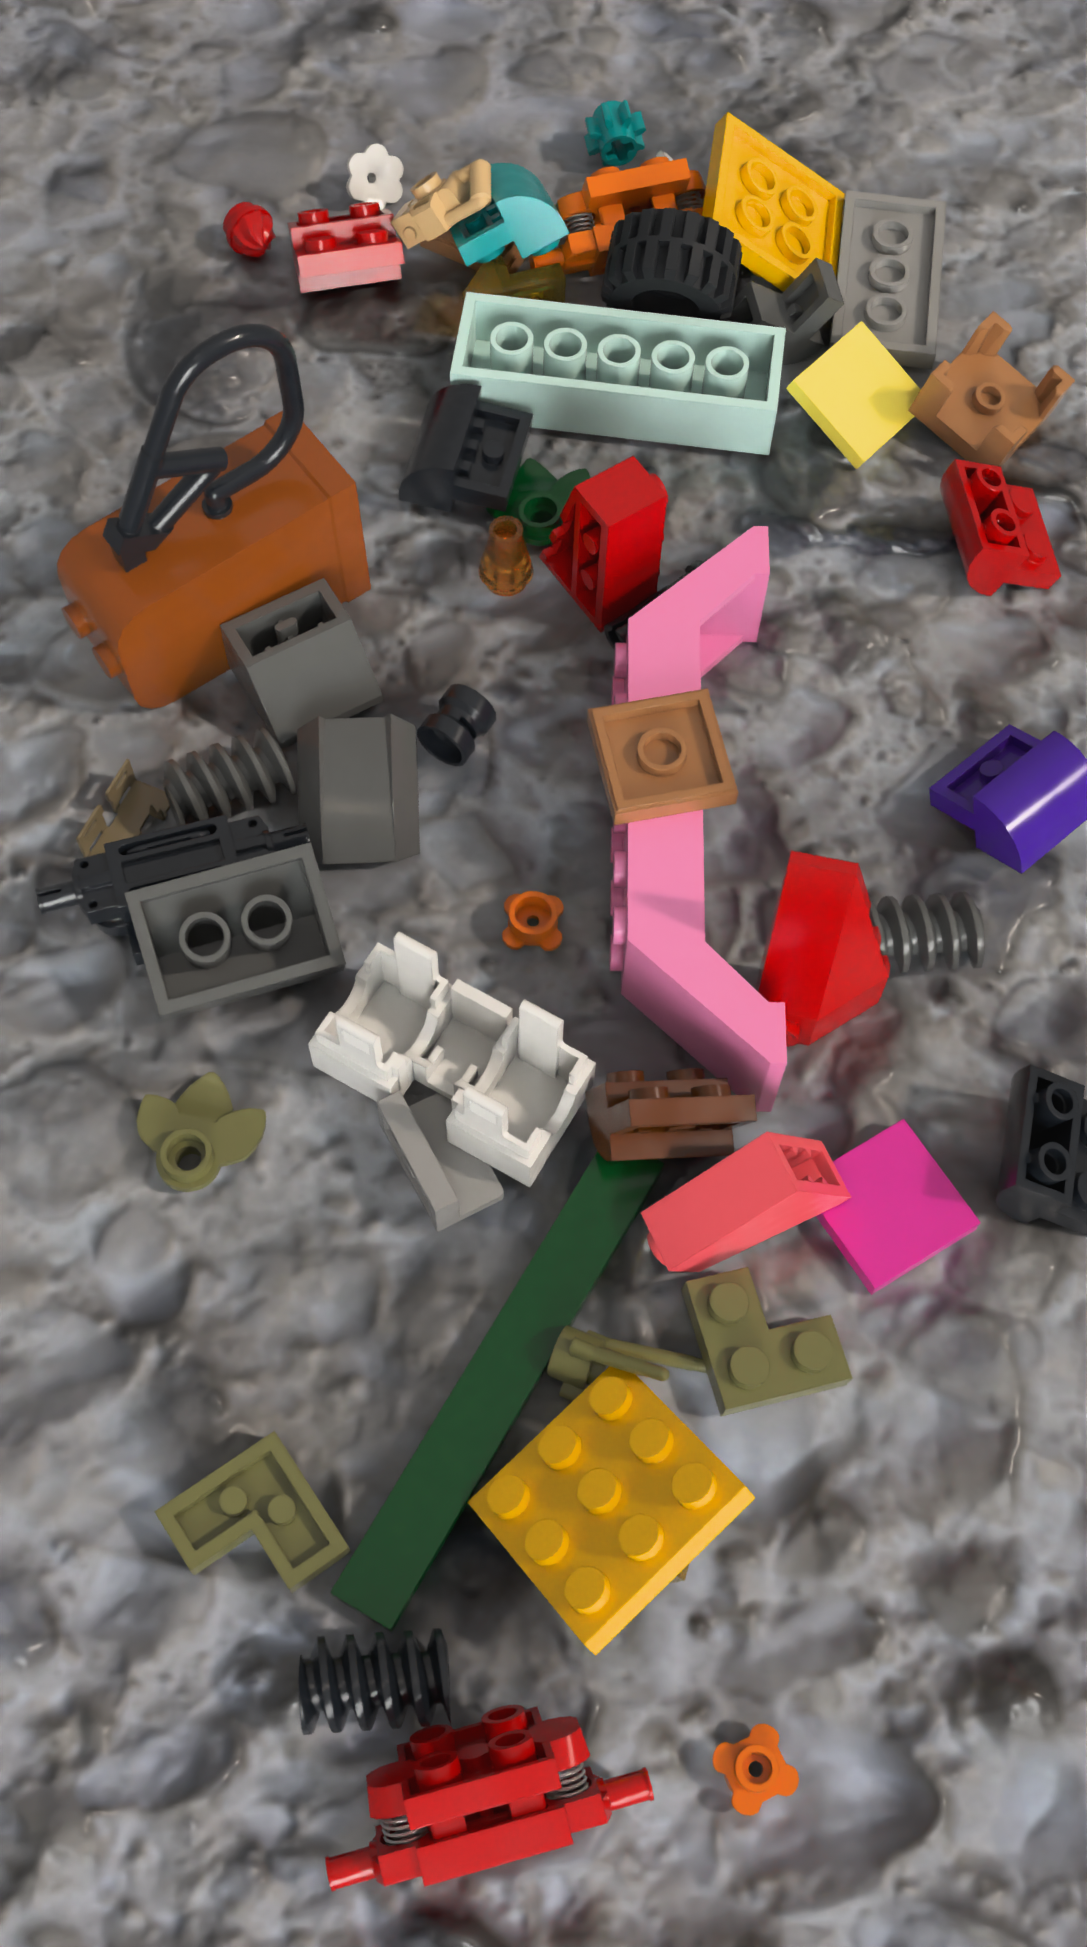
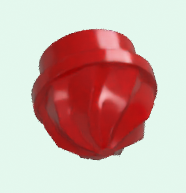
(249, 229)

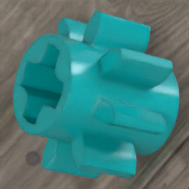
(614, 133)

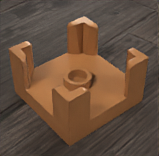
(984, 402)

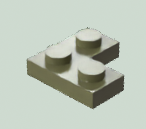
(754, 1363)
(260, 1496)

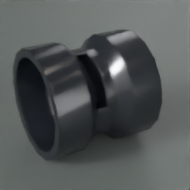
(460, 720)

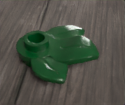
(539, 500)

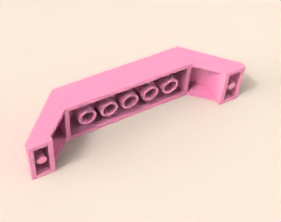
(660, 860)

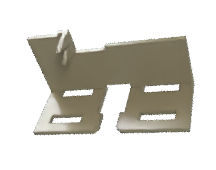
(132, 813)

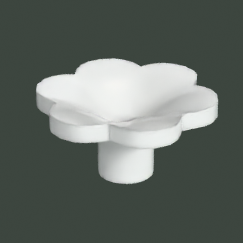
(383, 174)

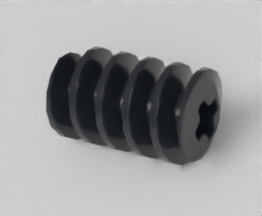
(374, 1682)

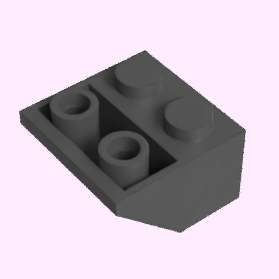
(300, 661)

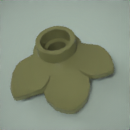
(201, 1125)

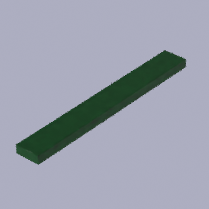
(493, 1390)

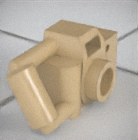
(443, 202)

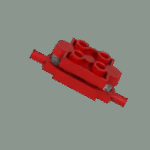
(482, 1799)

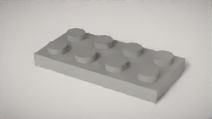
(891, 273)

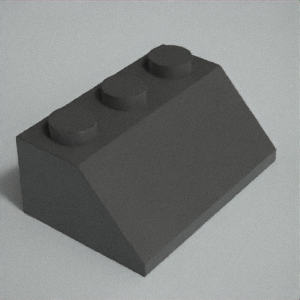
(235, 931)

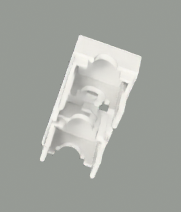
(505, 1075)

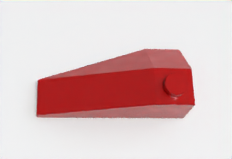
(822, 948)

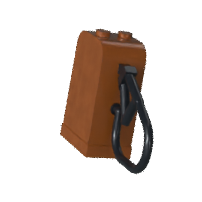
(213, 538)

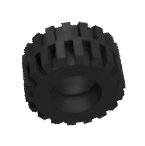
(672, 265)

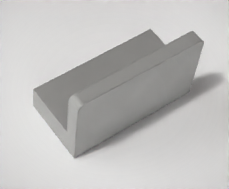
(443, 1176)

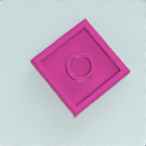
(897, 1208)

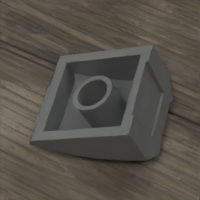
(359, 789)

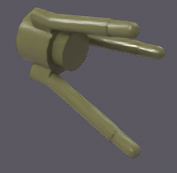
(584, 1355)

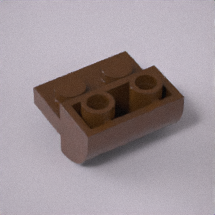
(665, 1117)

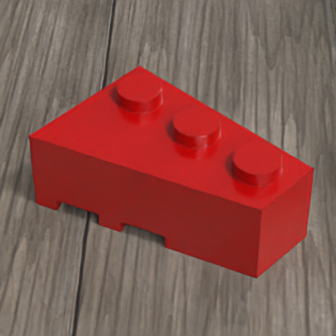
(610, 541)

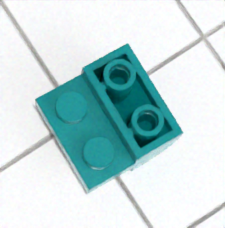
(517, 213)

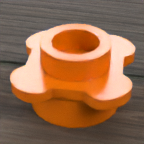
(537, 906)
(748, 1790)

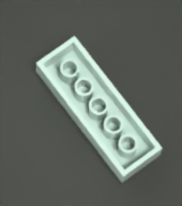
(623, 371)

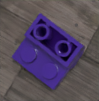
(1017, 795)

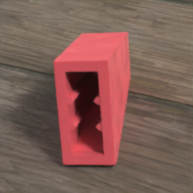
(743, 1201)

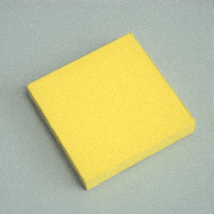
(856, 394)

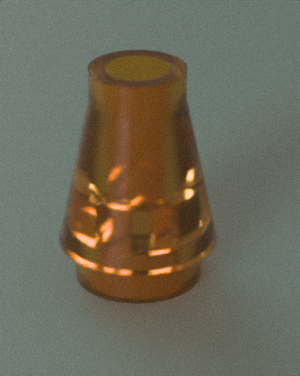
(506, 559)

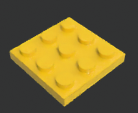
(771, 204)
(609, 1505)

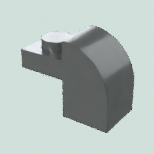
(799, 309)

